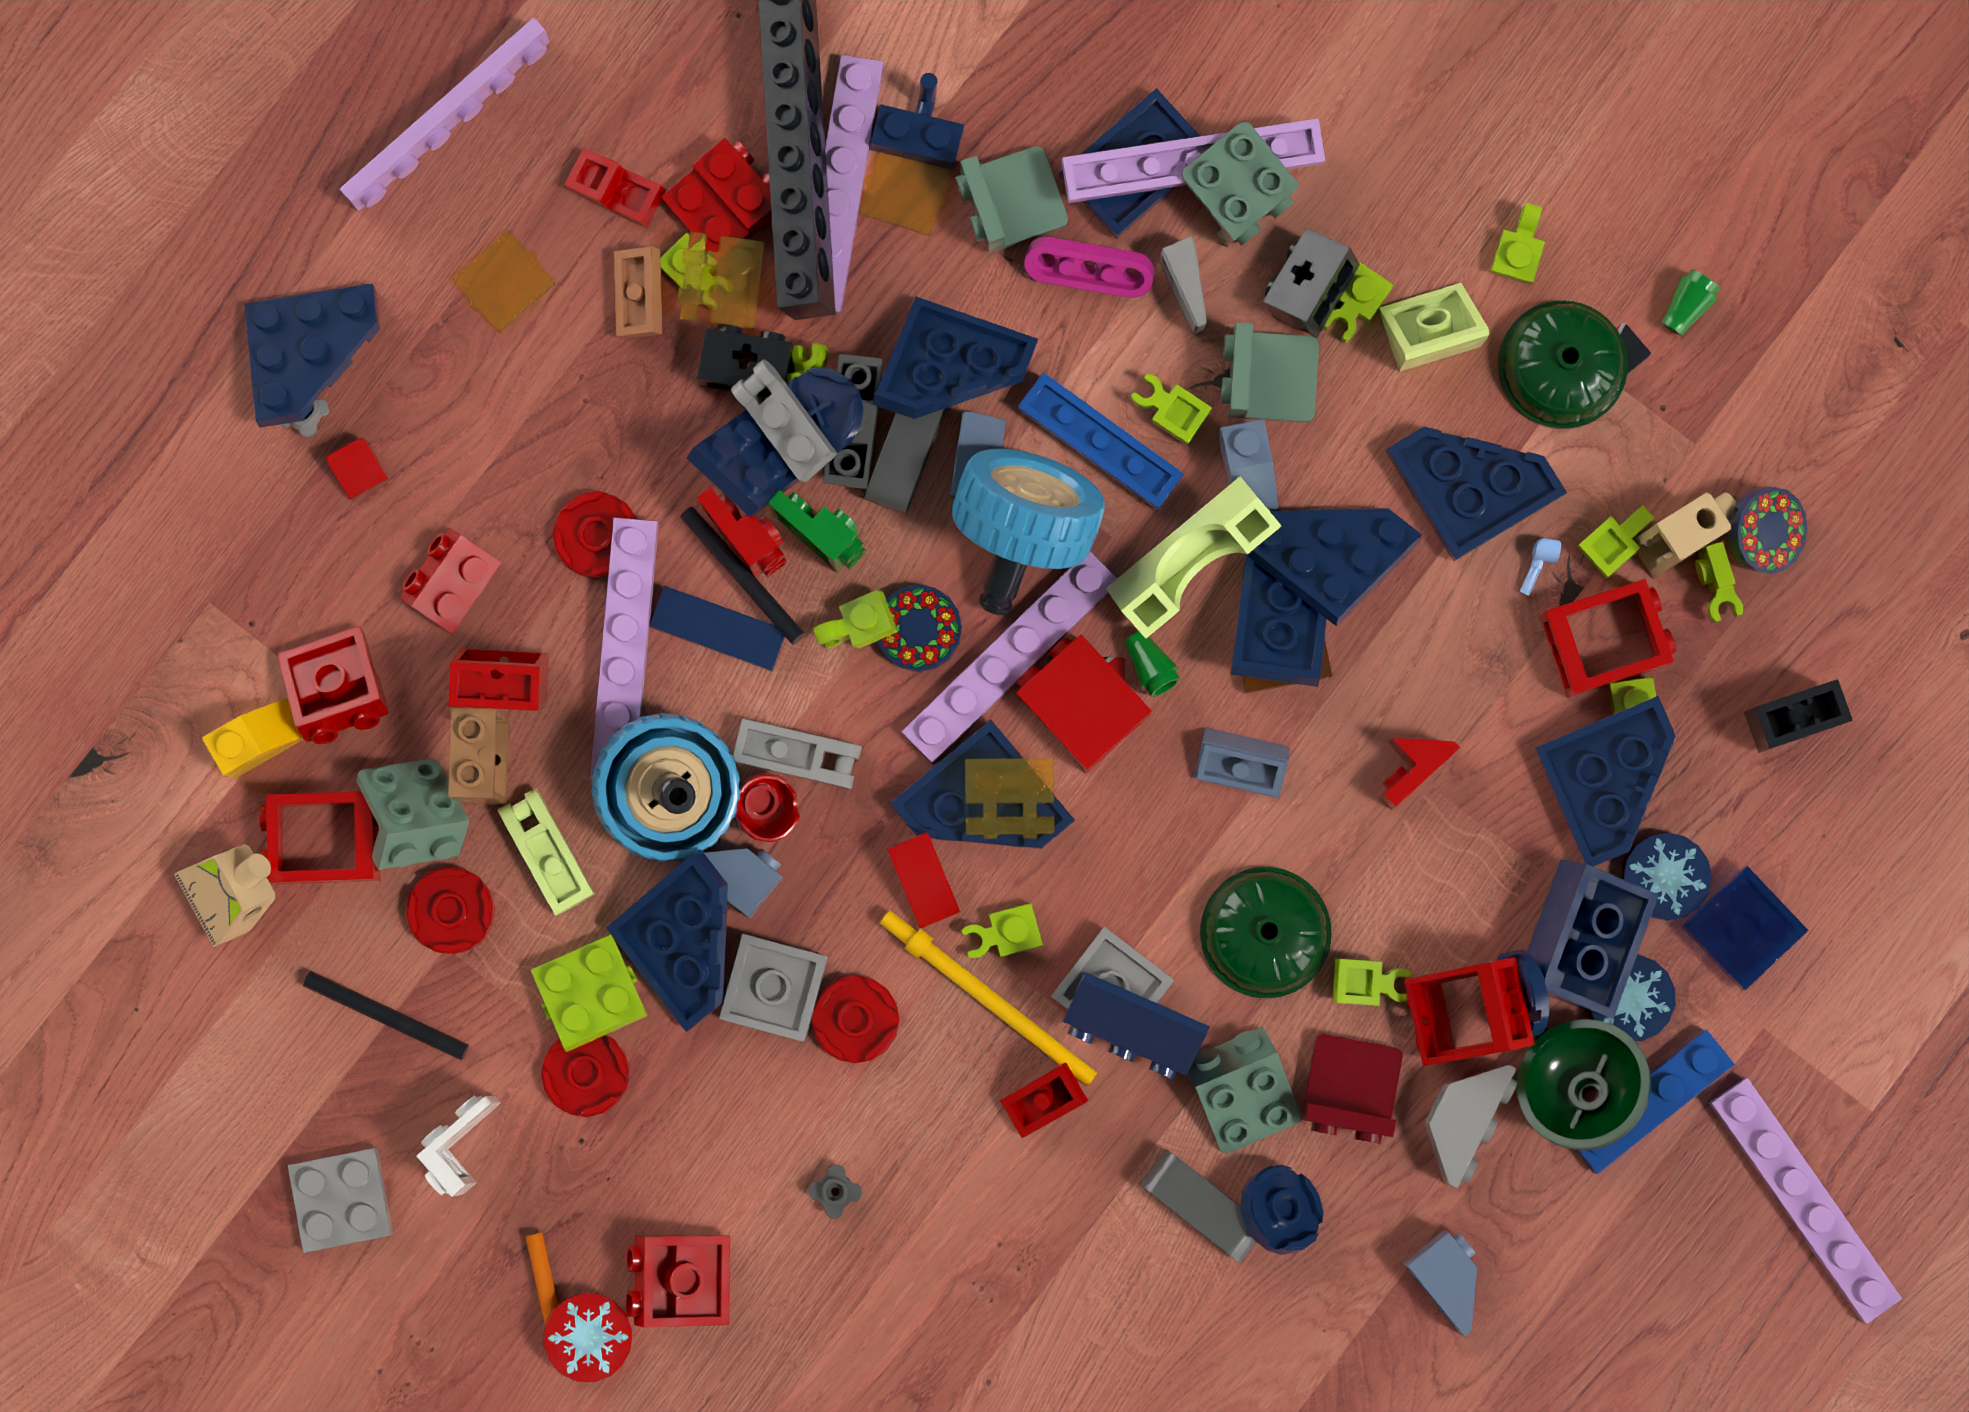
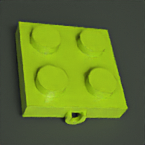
(589, 993)

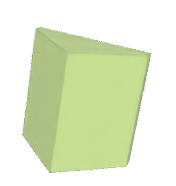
(1433, 326)

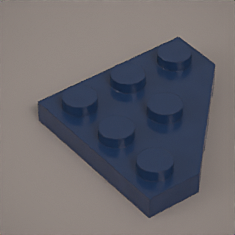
(304, 346)
(950, 360)
(1472, 486)
(1335, 554)
(1608, 776)
(939, 797)
(680, 938)

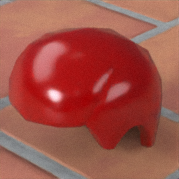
(767, 807)

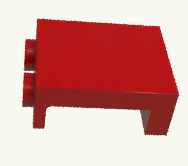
(1082, 701)

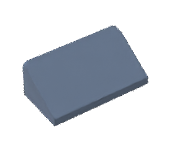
(976, 434)
(1242, 762)

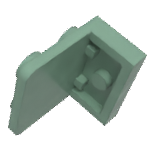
(1240, 183)
(1012, 198)
(1270, 375)
(413, 813)
(1243, 1090)

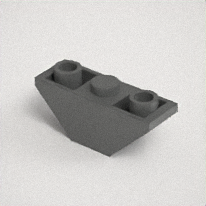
(853, 463)

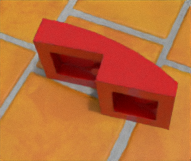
(614, 188)
(923, 880)

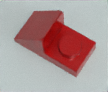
(1423, 758)
(1044, 1100)

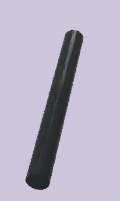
(742, 575)
(386, 1015)

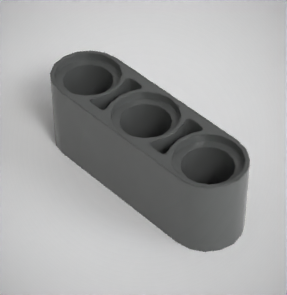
(903, 460)
(1199, 1204)

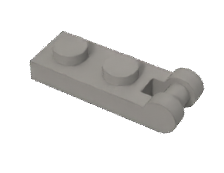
(785, 422)
(794, 753)

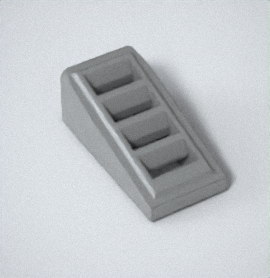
(1183, 274)

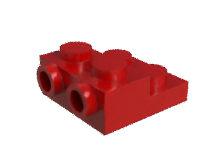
(722, 195)
(752, 539)
(333, 686)
(679, 1280)

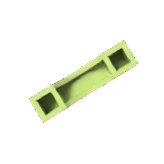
(1154, 585)

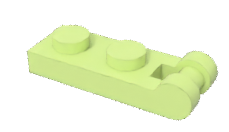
(547, 853)

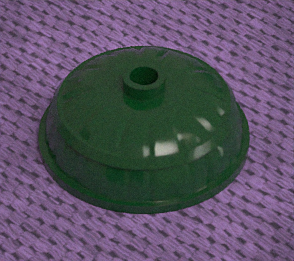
(1546, 386)
(1234, 939)
(1569, 1064)

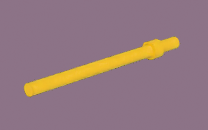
(920, 944)

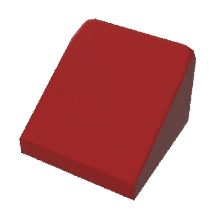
(356, 467)

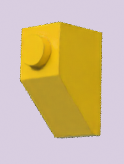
(253, 738)

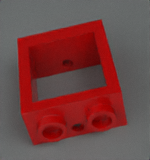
(1566, 652)
(484, 682)
(365, 837)
(1503, 1006)

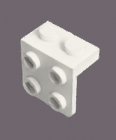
(445, 1171)

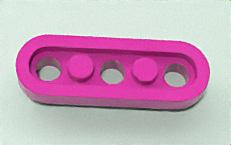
(1106, 277)

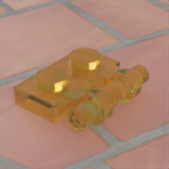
(735, 280)
(1009, 782)

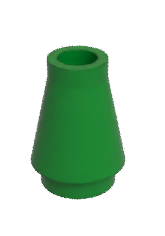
(1690, 301)
(1152, 665)

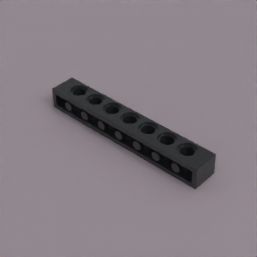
(797, 158)

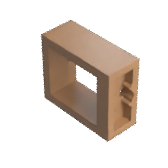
(474, 742)

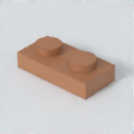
(638, 292)

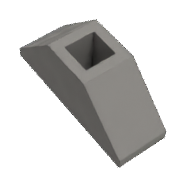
(1464, 1119)

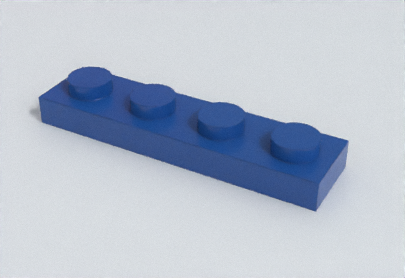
(1100, 441)
(1672, 1086)

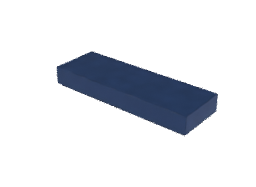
(717, 628)

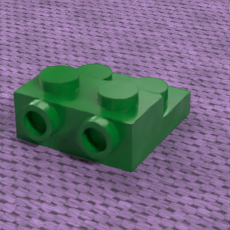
(826, 534)

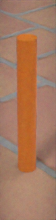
(542, 1273)

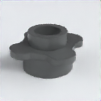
(822, 1191)

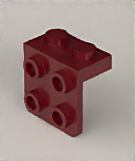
(1352, 1087)

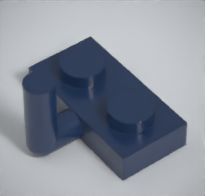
(917, 133)

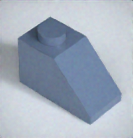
(1248, 455)
(748, 876)
(1447, 1277)

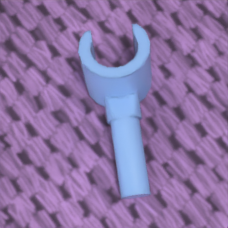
(1543, 551)

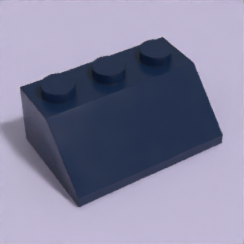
(1590, 936)
(1134, 1026)

